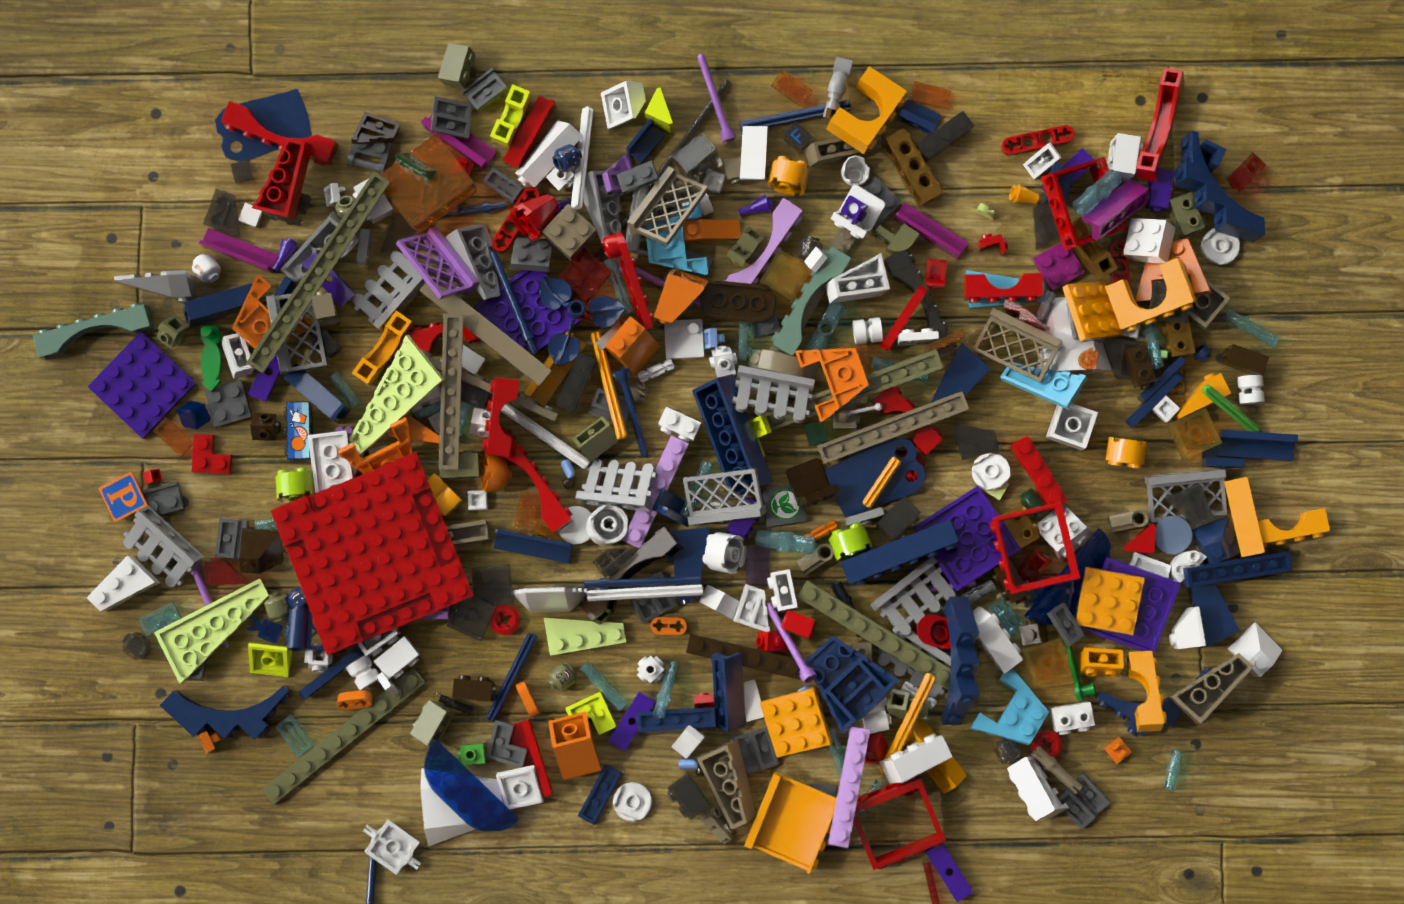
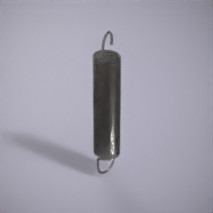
(455, 704)

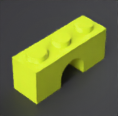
(515, 108)

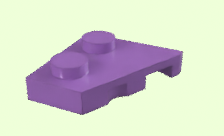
(610, 175)

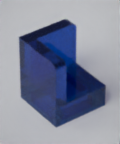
(193, 415)

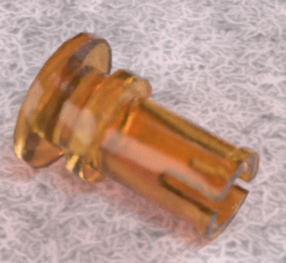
(1088, 359)

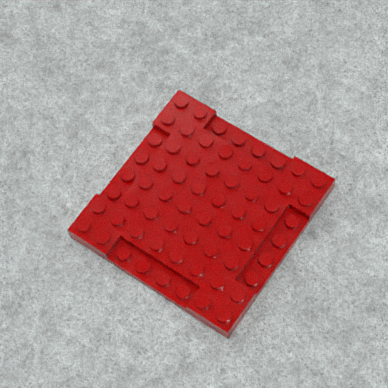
(372, 554)

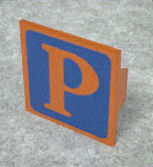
(123, 496)

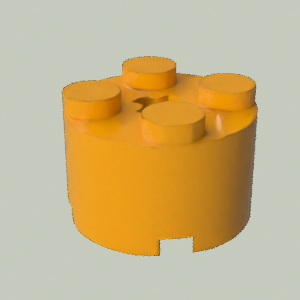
(788, 176)
(1126, 451)

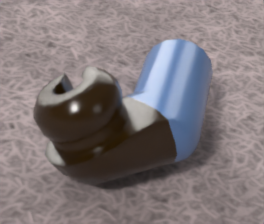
(570, 473)
(691, 764)

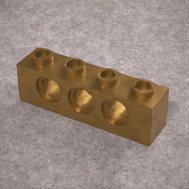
(910, 177)

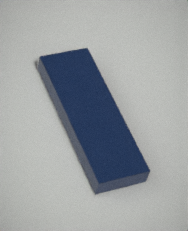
(1161, 379)
(599, 794)

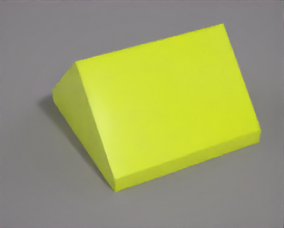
(658, 112)
(269, 659)

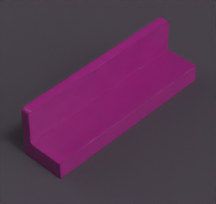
(470, 148)
(1116, 208)
(931, 231)
(239, 250)

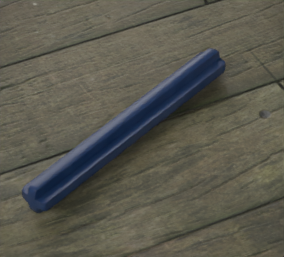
(511, 677)

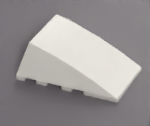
(1068, 355)
(550, 599)
(439, 819)

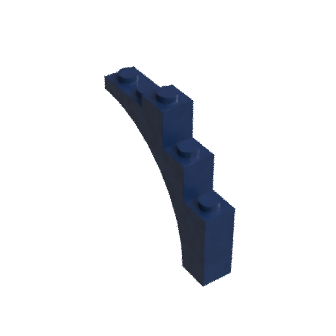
(1211, 198)
(964, 660)
(1127, 709)
(252, 720)

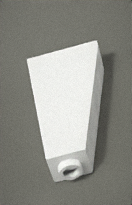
(540, 160)

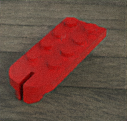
(616, 247)

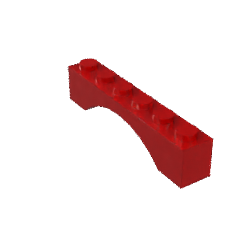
(1165, 111)
(241, 118)
(552, 512)

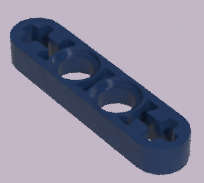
(1158, 395)
(331, 673)

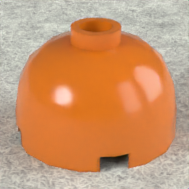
(494, 473)

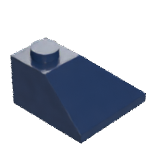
(1216, 540)

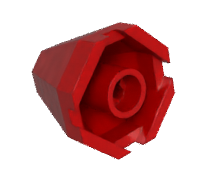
(534, 215)

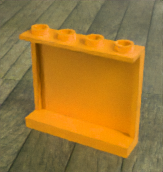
(792, 822)

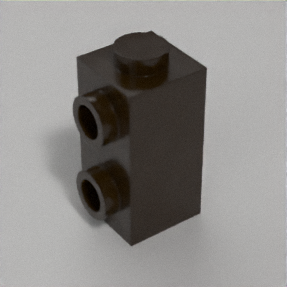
(1244, 360)
(1139, 367)
(998, 577)
(469, 689)

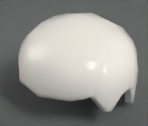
(855, 171)

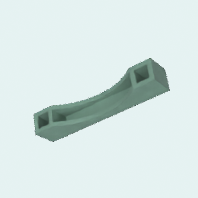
(790, 336)
(56, 341)

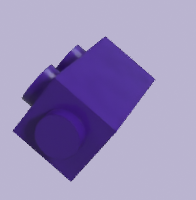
(1160, 191)
(742, 526)

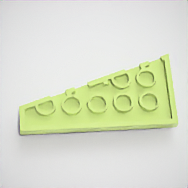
(399, 391)
(199, 634)

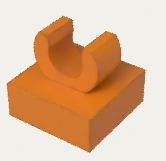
(208, 741)
(1117, 750)

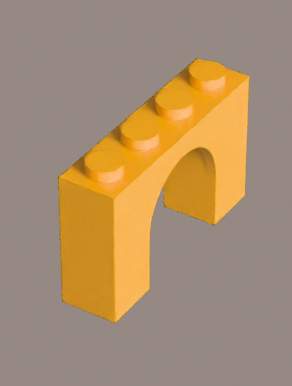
(862, 133)
(1178, 296)

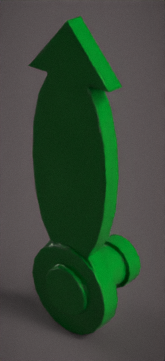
(211, 356)
(1081, 691)

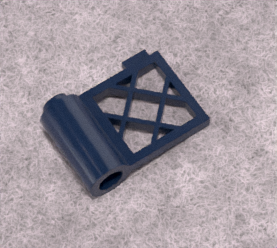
(300, 631)

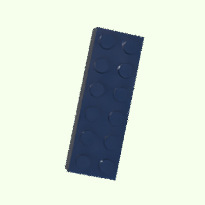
(731, 432)
(901, 551)

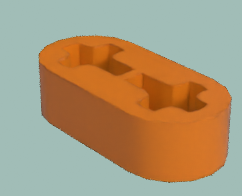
(668, 620)
(528, 699)
(354, 700)

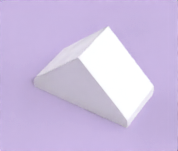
(1042, 160)
(719, 601)

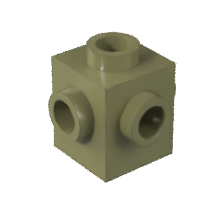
(172, 331)

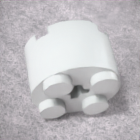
(616, 530)
(724, 552)

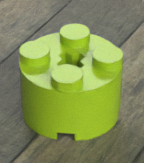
(294, 484)
(850, 542)

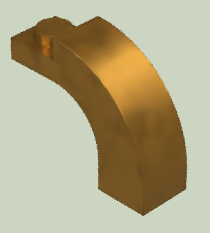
(1092, 256)

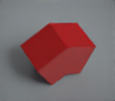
(149, 478)

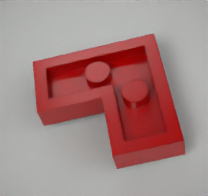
(203, 458)

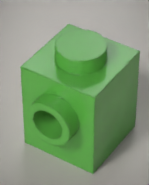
(472, 754)

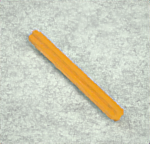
(609, 388)
(911, 716)

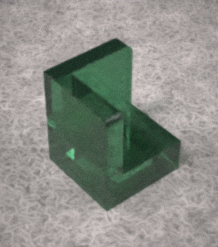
(815, 433)

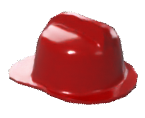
(934, 631)

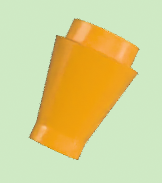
(1023, 195)

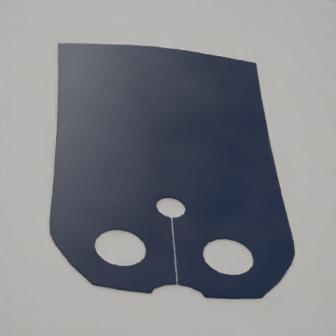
(280, 114)
(859, 473)

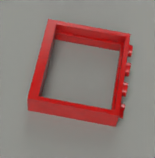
(1059, 207)
(1005, 564)
(883, 794)

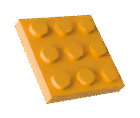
(1092, 310)
(1109, 600)
(796, 722)

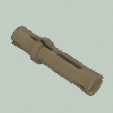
(1049, 763)

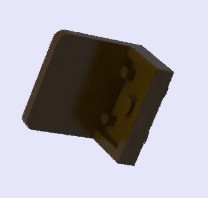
(810, 483)

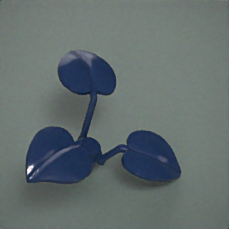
(604, 314)

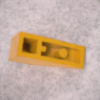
(1198, 399)

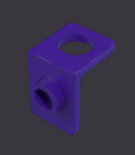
(860, 214)

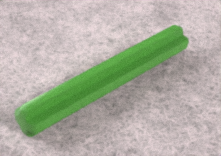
(1230, 409)

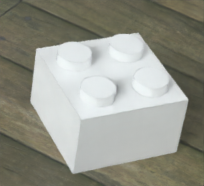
(1124, 155)
(1149, 240)
(1072, 426)

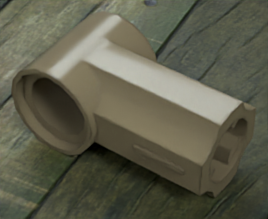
(1126, 520)
(812, 561)

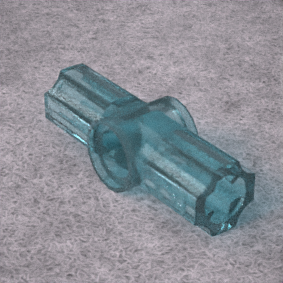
(1097, 192)
(831, 318)
(785, 541)

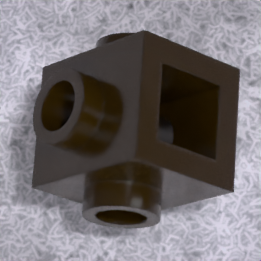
(265, 426)

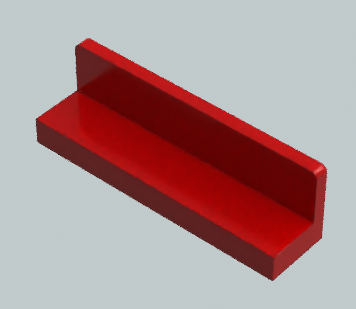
(529, 132)
(525, 737)

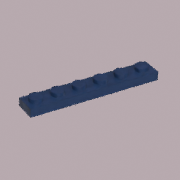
(1237, 569)

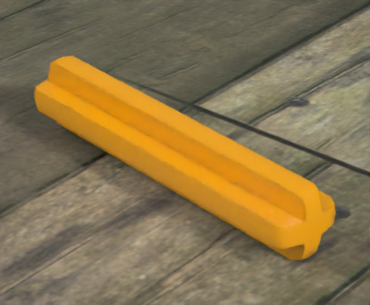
(881, 482)

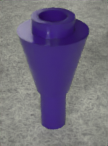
(760, 205)
(287, 249)

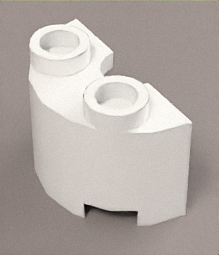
(1183, 560)

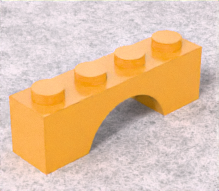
(376, 360)
(1310, 522)
(1142, 668)

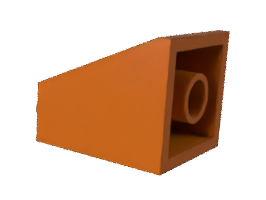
(678, 294)
(632, 346)
(574, 745)

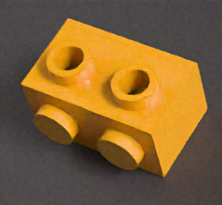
(1101, 662)

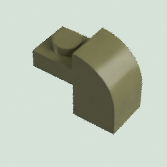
(901, 241)
(745, 246)
(899, 703)

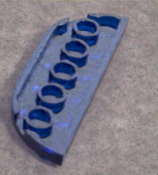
(1090, 555)
(464, 792)

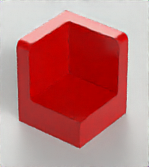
(876, 749)

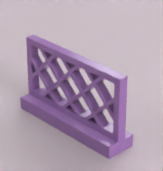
(446, 258)

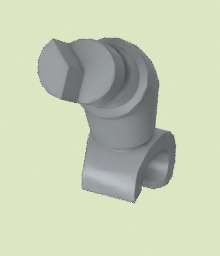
(837, 84)

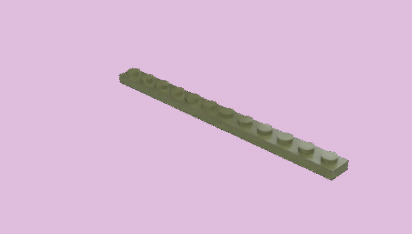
(318, 272)

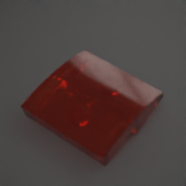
(585, 275)
(1025, 315)

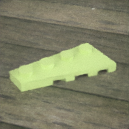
(578, 635)

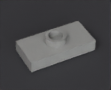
(864, 518)

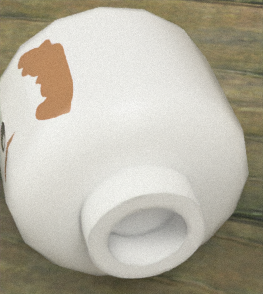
(206, 268)

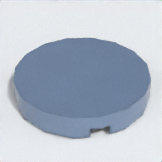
(1172, 535)

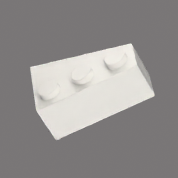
(859, 282)
(122, 584)
(996, 641)
(915, 759)
(1035, 790)

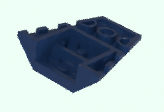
(849, 681)

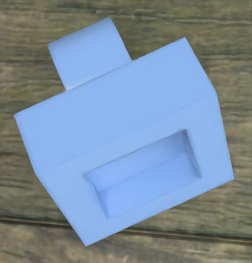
(711, 338)

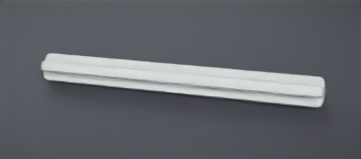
(583, 145)
(545, 435)
(648, 592)

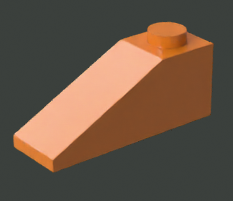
(710, 231)
(418, 432)

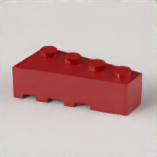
(286, 180)

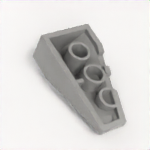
(602, 205)
(473, 247)
(294, 267)
(171, 284)

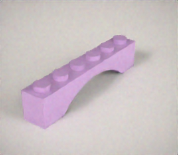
(783, 219)
(666, 470)
(849, 787)

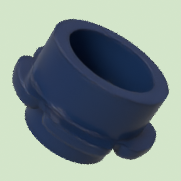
(1202, 352)

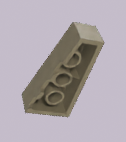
(1209, 690)
(729, 782)

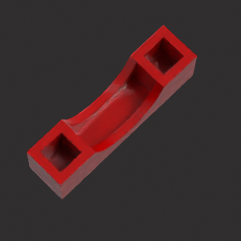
(978, 288)
(427, 337)
(892, 402)
(497, 441)
(1035, 467)

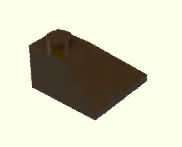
(259, 550)

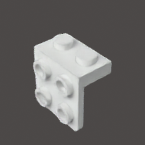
(874, 209)
(1051, 532)

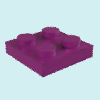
(1058, 266)

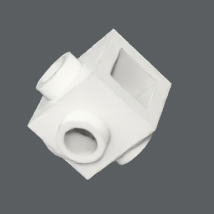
(560, 179)
(723, 361)
(478, 422)
(317, 666)
(656, 675)

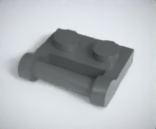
(374, 150)

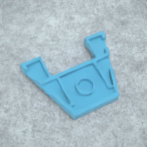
(674, 254)
(1020, 718)

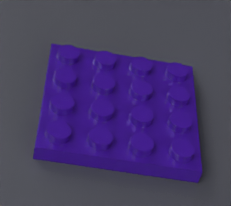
(539, 319)
(142, 385)
(977, 550)
(1153, 611)

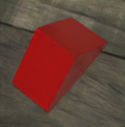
(1143, 542)
(799, 624)

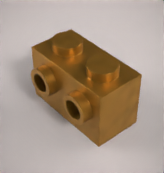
(1177, 339)
(1021, 528)

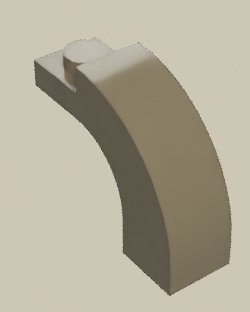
(780, 363)

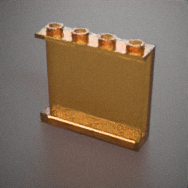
(427, 201)

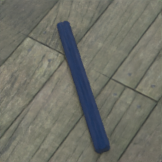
(792, 116)

